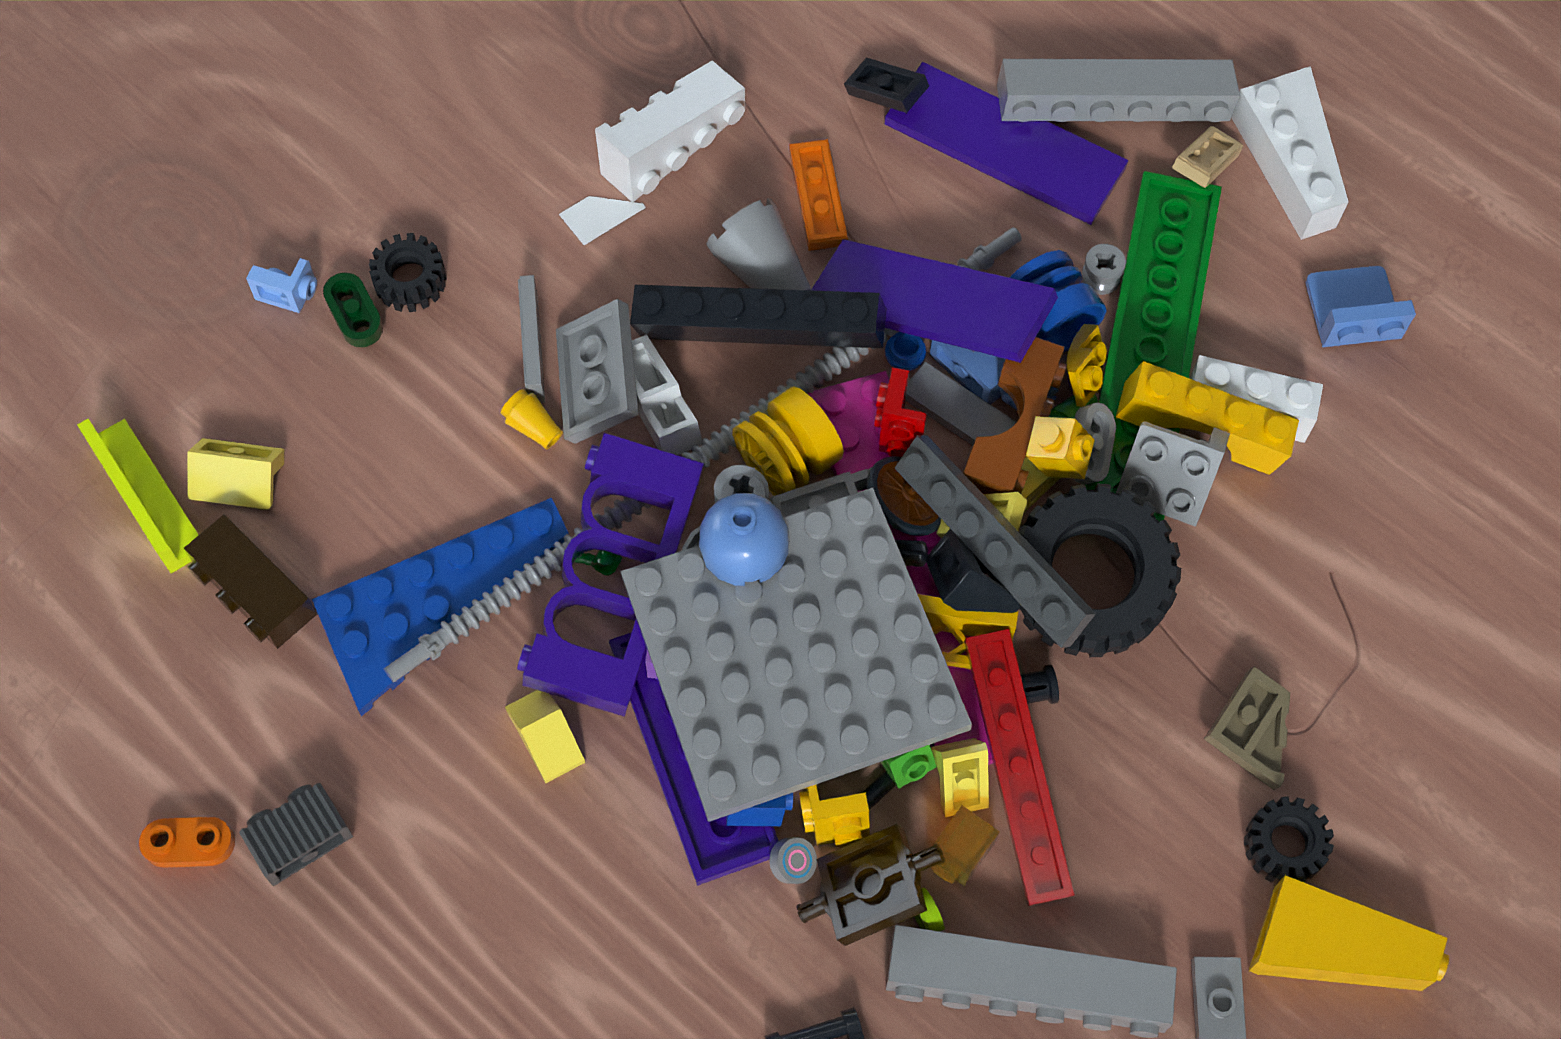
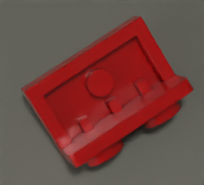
(897, 424)

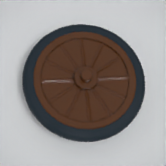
(899, 501)

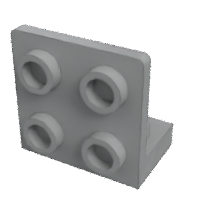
(1173, 470)

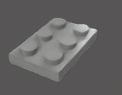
(596, 371)

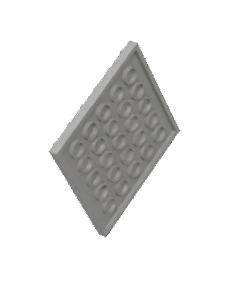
(798, 670)

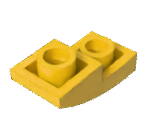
(1084, 361)

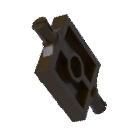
(871, 884)

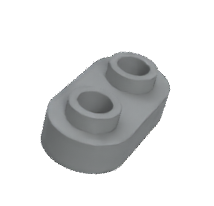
(1101, 425)

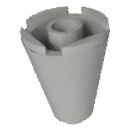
(759, 249)

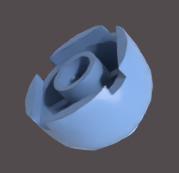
(744, 539)

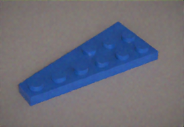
(388, 610)

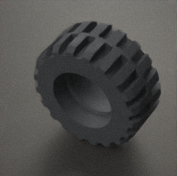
(1141, 538)

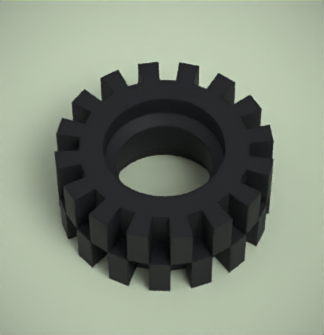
(402, 253)
(1306, 822)

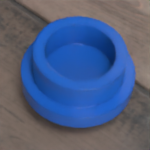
(905, 351)

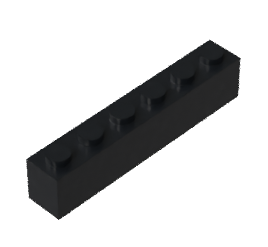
(759, 316)

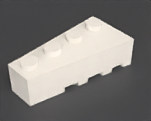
(668, 130)
(1294, 149)

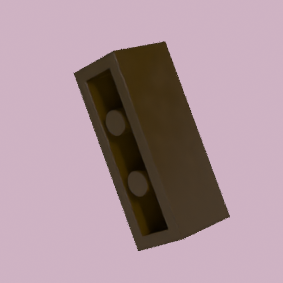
(249, 582)

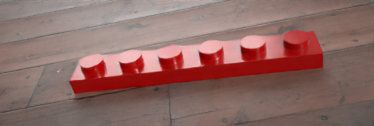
(1018, 768)

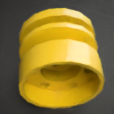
(789, 441)

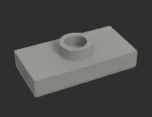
(1218, 998)

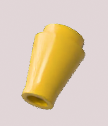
(530, 418)

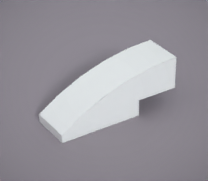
(661, 403)

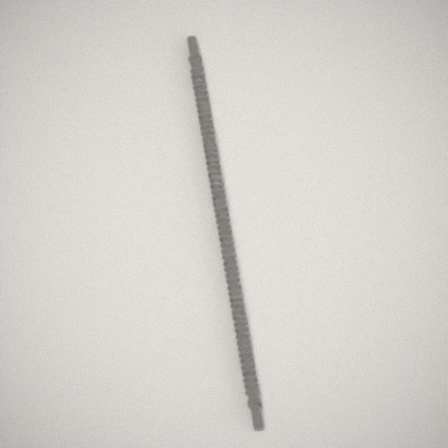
(432, 644)

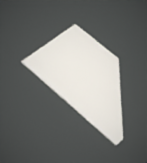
(598, 215)

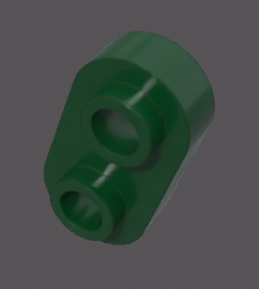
(354, 312)

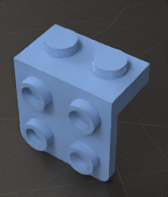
(1357, 306)

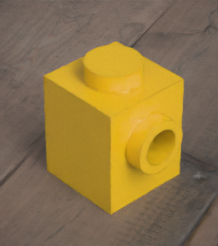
(1060, 447)

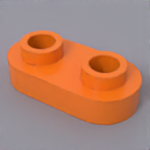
(184, 842)

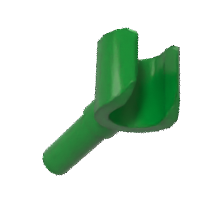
(603, 561)

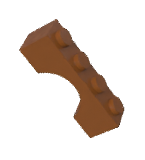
(998, 459)

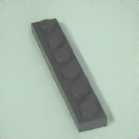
(995, 541)

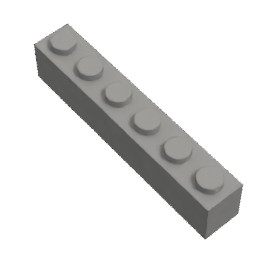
(1117, 90)
(1031, 980)

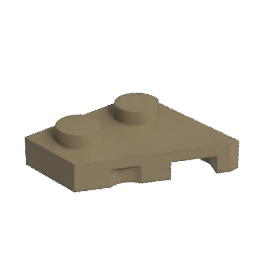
(1254, 727)

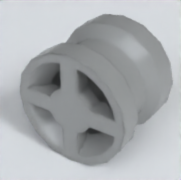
(1103, 279)

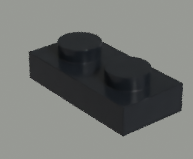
(886, 85)

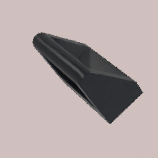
(962, 582)

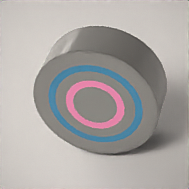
(793, 860)

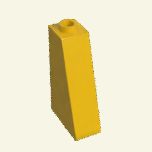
(1341, 941)

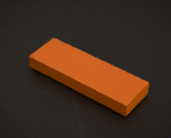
(818, 194)

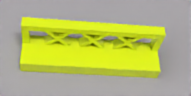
(143, 491)

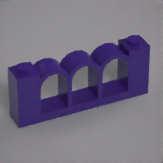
(635, 473)

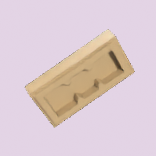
(1207, 156)

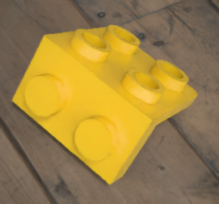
(835, 819)

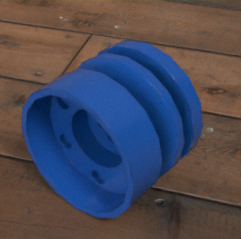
(1076, 301)

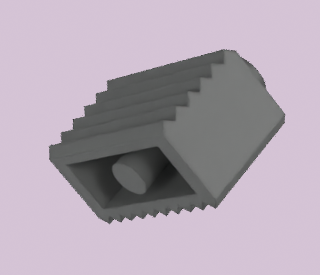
(295, 833)

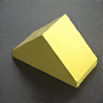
(545, 734)

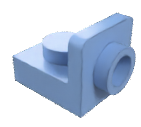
(282, 290)

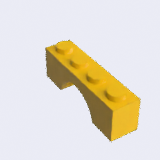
(1169, 400)

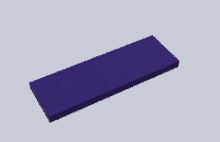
(1025, 155)
(943, 299)
(711, 846)

